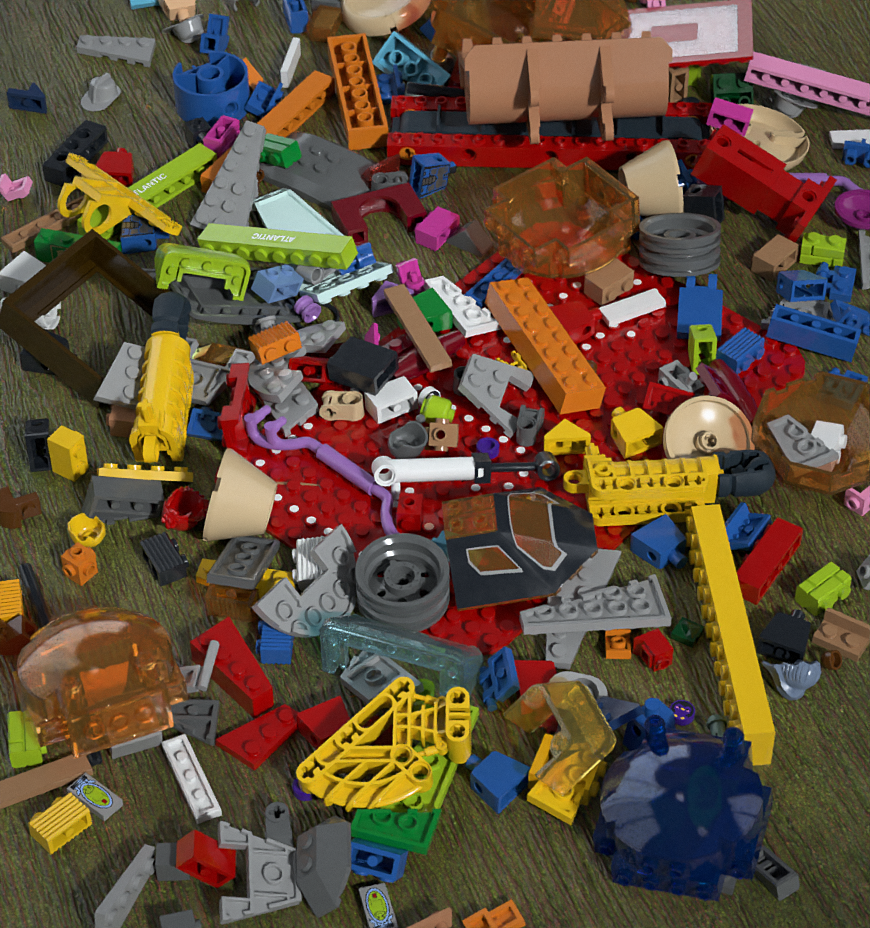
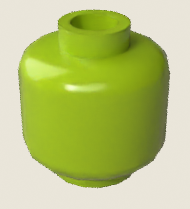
(437, 407)

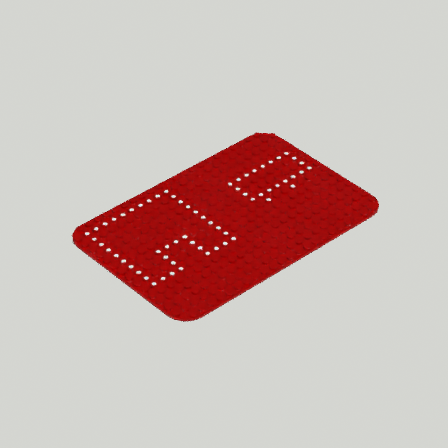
(626, 362)

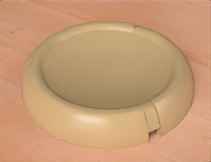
(378, 16)
(776, 135)

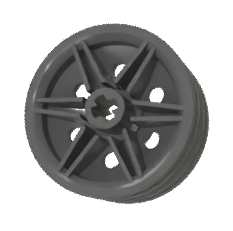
(679, 244)
(403, 594)

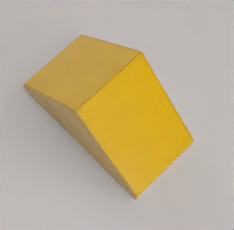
(566, 439)

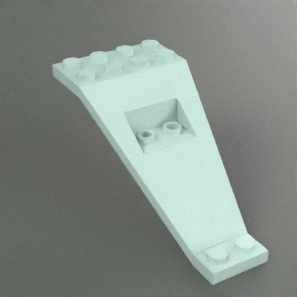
(289, 212)

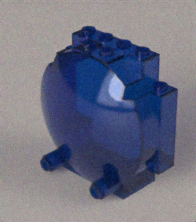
(683, 812)

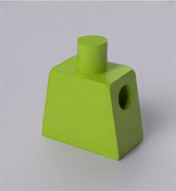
(701, 341)

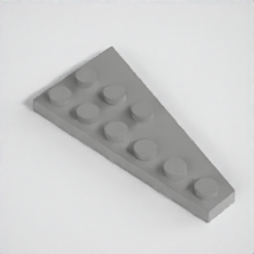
(593, 576)
(604, 609)

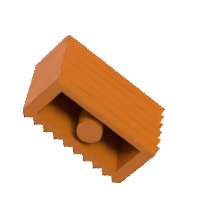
(275, 342)

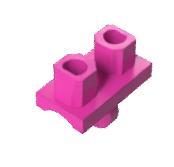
(410, 275)

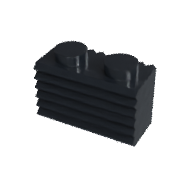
(164, 558)

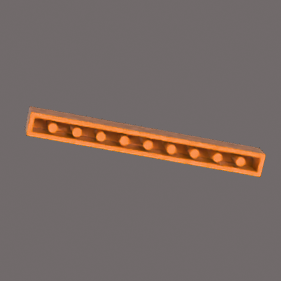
(286, 115)

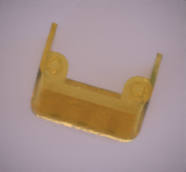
(584, 732)

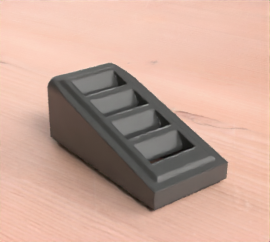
(782, 885)

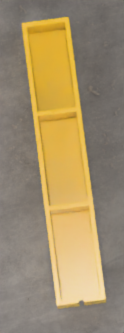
(729, 630)

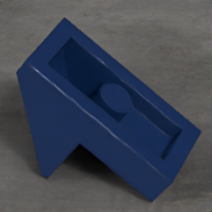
(27, 100)

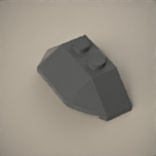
(324, 864)

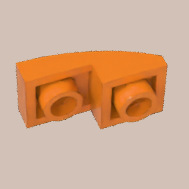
(617, 644)

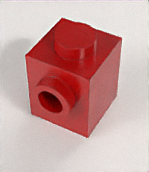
(410, 511)

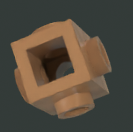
(451, 434)

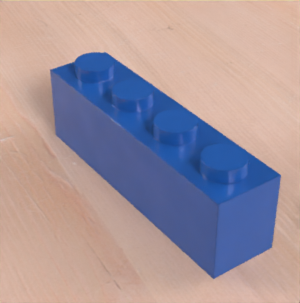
(813, 333)

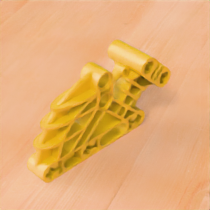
(444, 725)

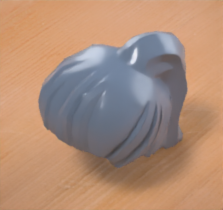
(795, 678)

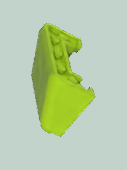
(175, 259)

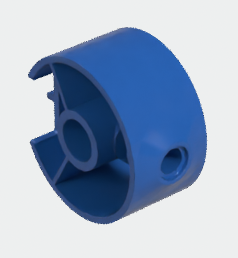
(206, 88)

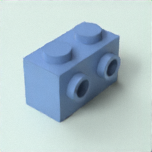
(277, 283)

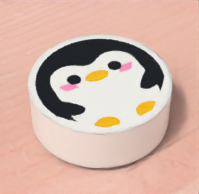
(426, 393)

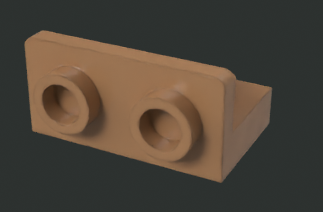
(842, 634)

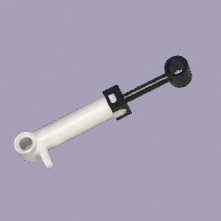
(474, 468)

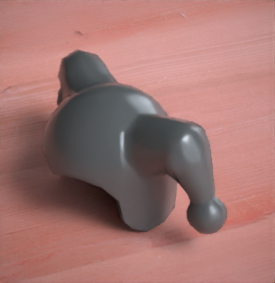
(408, 440)

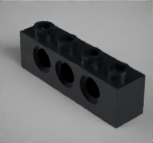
(84, 141)

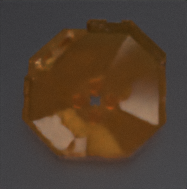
(822, 399)

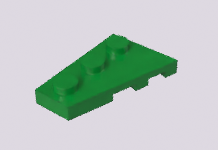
(402, 830)

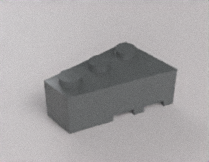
(123, 499)

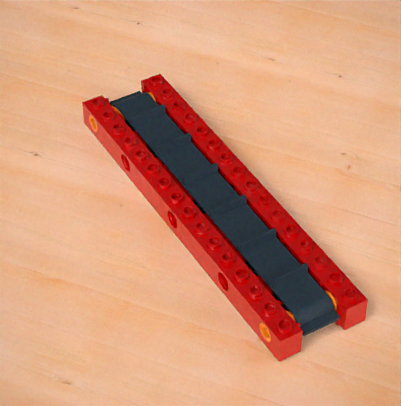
(442, 127)

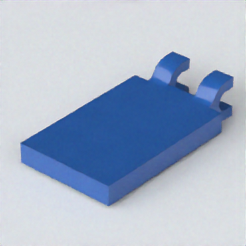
(699, 306)

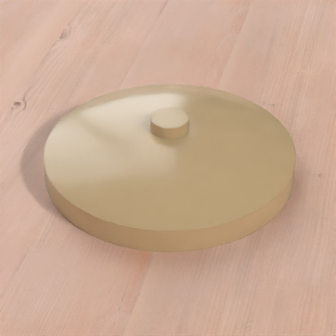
(706, 427)

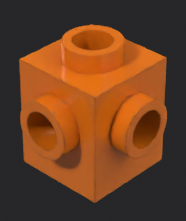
(79, 563)

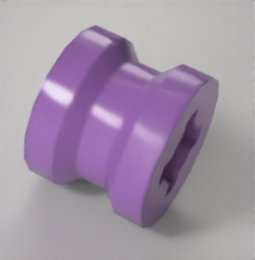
(307, 309)

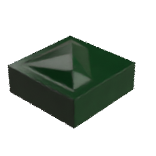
(687, 632)

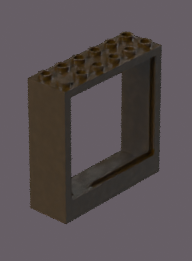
(56, 282)

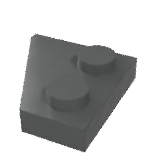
(197, 719)

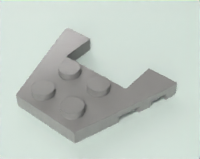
(211, 378)
(486, 383)
(269, 871)

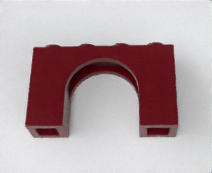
(397, 200)

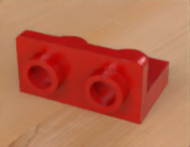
(664, 399)

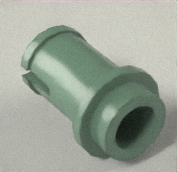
(716, 725)

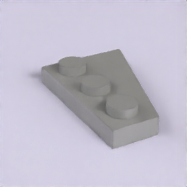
(123, 378)
(799, 444)

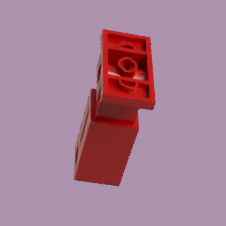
(759, 181)

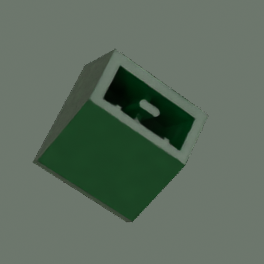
(731, 88)

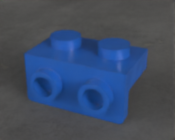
(264, 99)
(851, 316)
(745, 527)

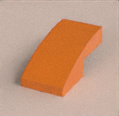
(501, 917)

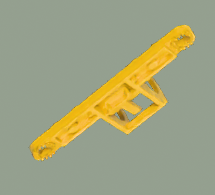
(105, 190)

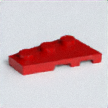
(260, 737)

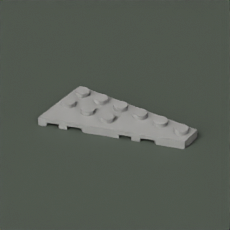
(234, 186)

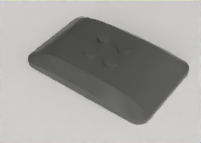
(322, 173)
(215, 304)

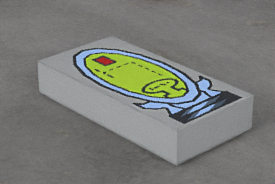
(95, 796)
(377, 906)

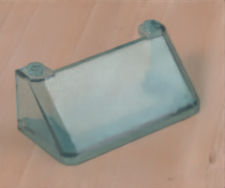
(456, 661)

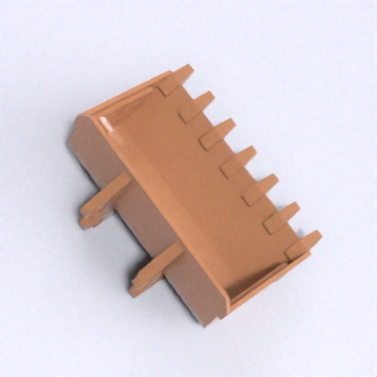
(565, 80)

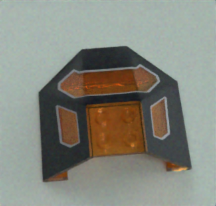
(515, 545)

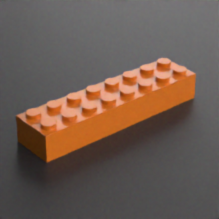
(357, 92)
(545, 346)

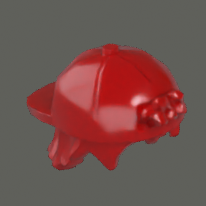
(184, 509)

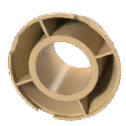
(654, 180)
(240, 500)

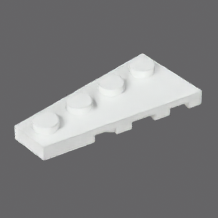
(465, 313)

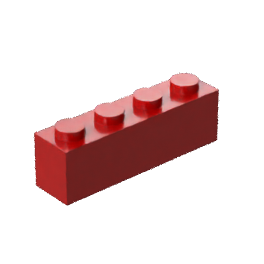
(768, 559)

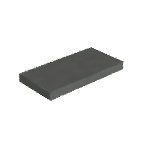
(243, 562)

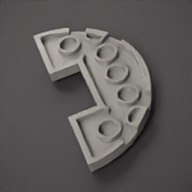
(275, 379)
(326, 597)

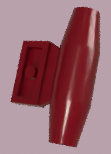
(409, 360)
(727, 385)

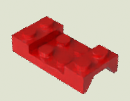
(241, 403)

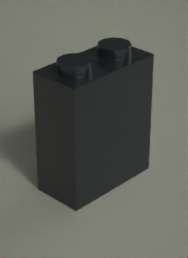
(363, 365)

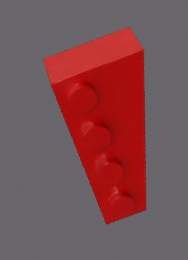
(235, 668)

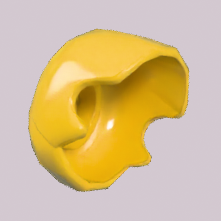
(86, 530)

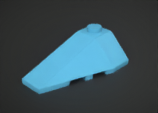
(413, 62)

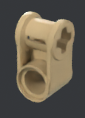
(344, 405)

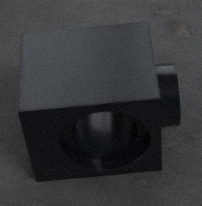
(196, 131)

